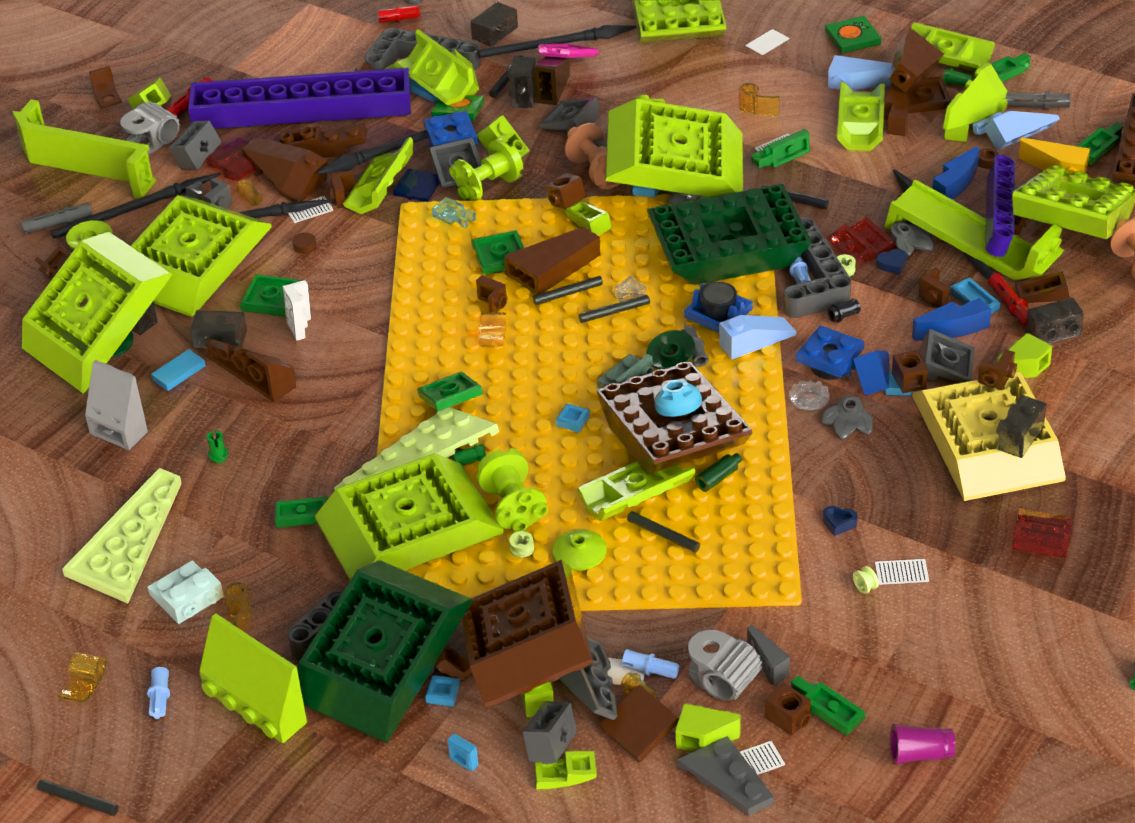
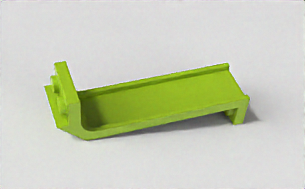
(83, 151)
(967, 232)

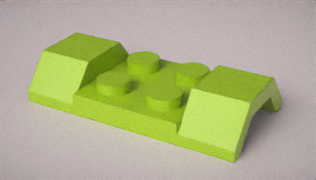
(957, 48)
(438, 70)
(860, 118)
(379, 174)
(629, 488)

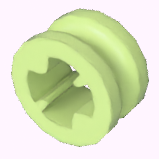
(848, 263)
(517, 544)
(865, 580)

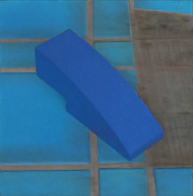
(957, 174)
(953, 320)

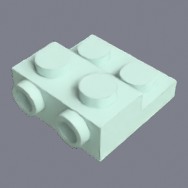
(186, 591)

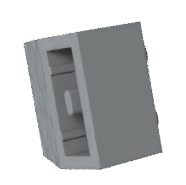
(114, 406)

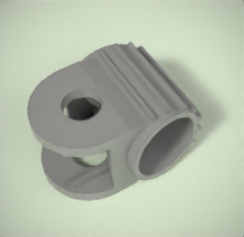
(158, 127)
(725, 671)

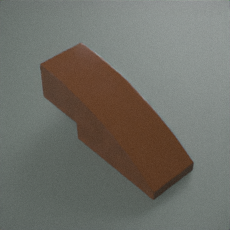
(896, 111)

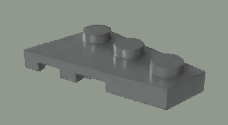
(730, 774)

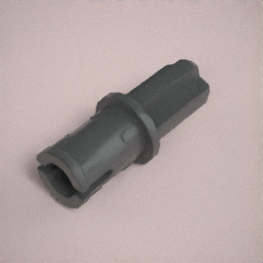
(700, 357)

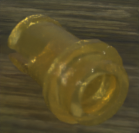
(246, 189)
(631, 680)

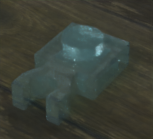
(451, 211)

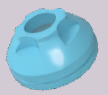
(677, 399)

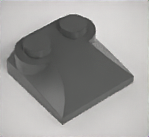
(571, 114)
(445, 155)
(946, 357)

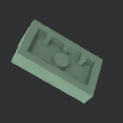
(625, 369)

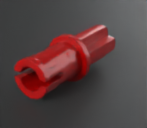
(398, 14)

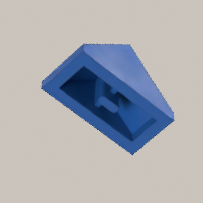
(873, 371)

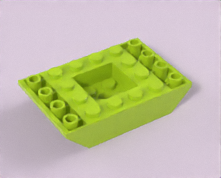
(677, 19)
(646, 153)
(1074, 201)
(199, 266)
(118, 291)
(368, 522)

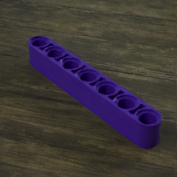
(1000, 206)

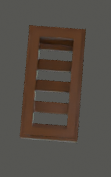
(1050, 287)

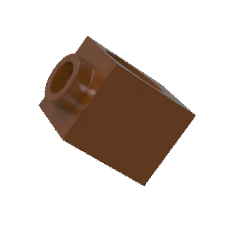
(565, 191)
(909, 371)
(788, 709)

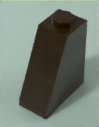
(550, 79)

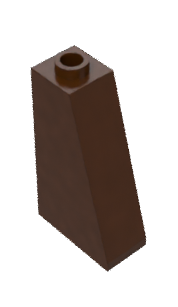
(913, 60)
(552, 260)

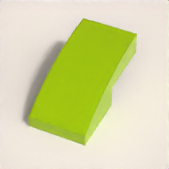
(572, 770)

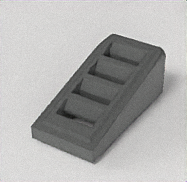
(774, 660)

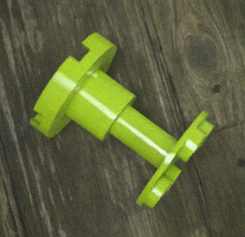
(501, 162)
(504, 475)

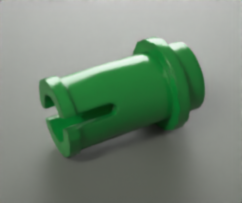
(956, 78)
(217, 451)
(470, 455)

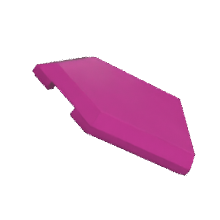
(566, 50)

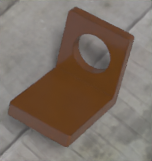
(104, 86)

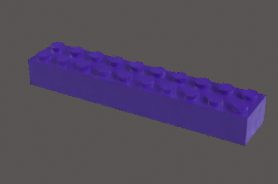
(301, 98)

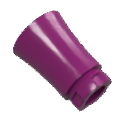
(920, 743)

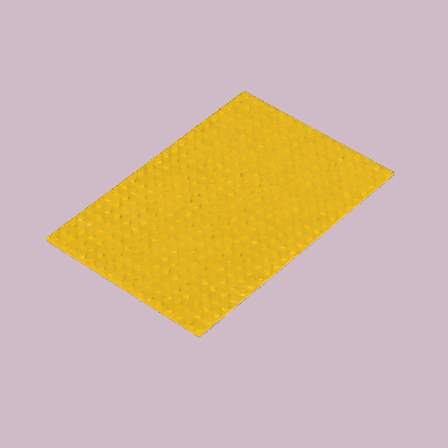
(555, 361)

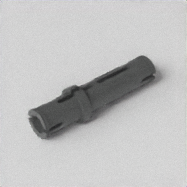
(1063, 100)
(55, 218)

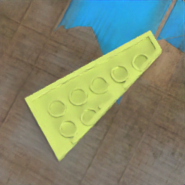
(437, 435)
(122, 546)

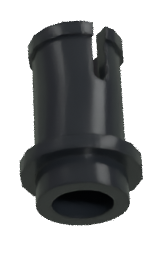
(840, 311)

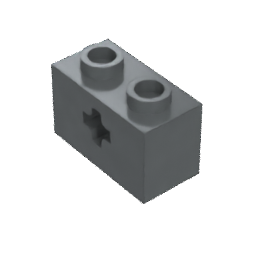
(195, 145)
(549, 732)

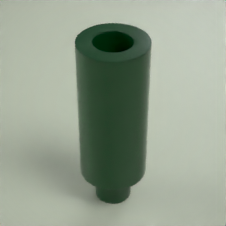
(718, 471)

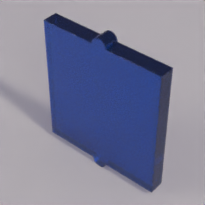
(417, 185)

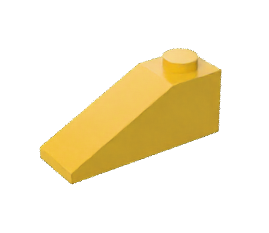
(1045, 154)

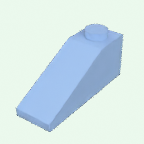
(858, 73)
(1011, 126)
(750, 333)

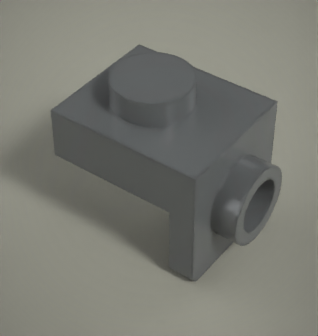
(219, 194)

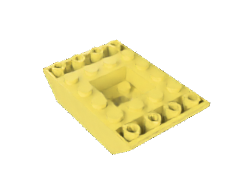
(970, 443)

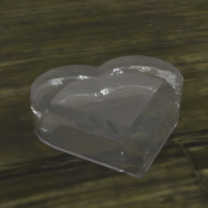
(629, 289)

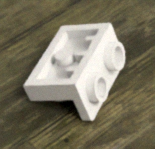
(297, 308)

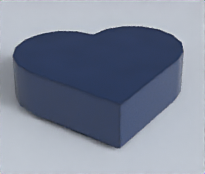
(892, 261)
(839, 519)

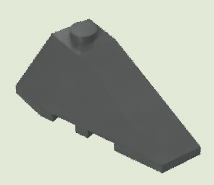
(593, 683)

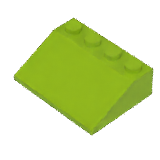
(252, 680)

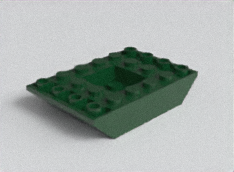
(730, 234)
(377, 682)

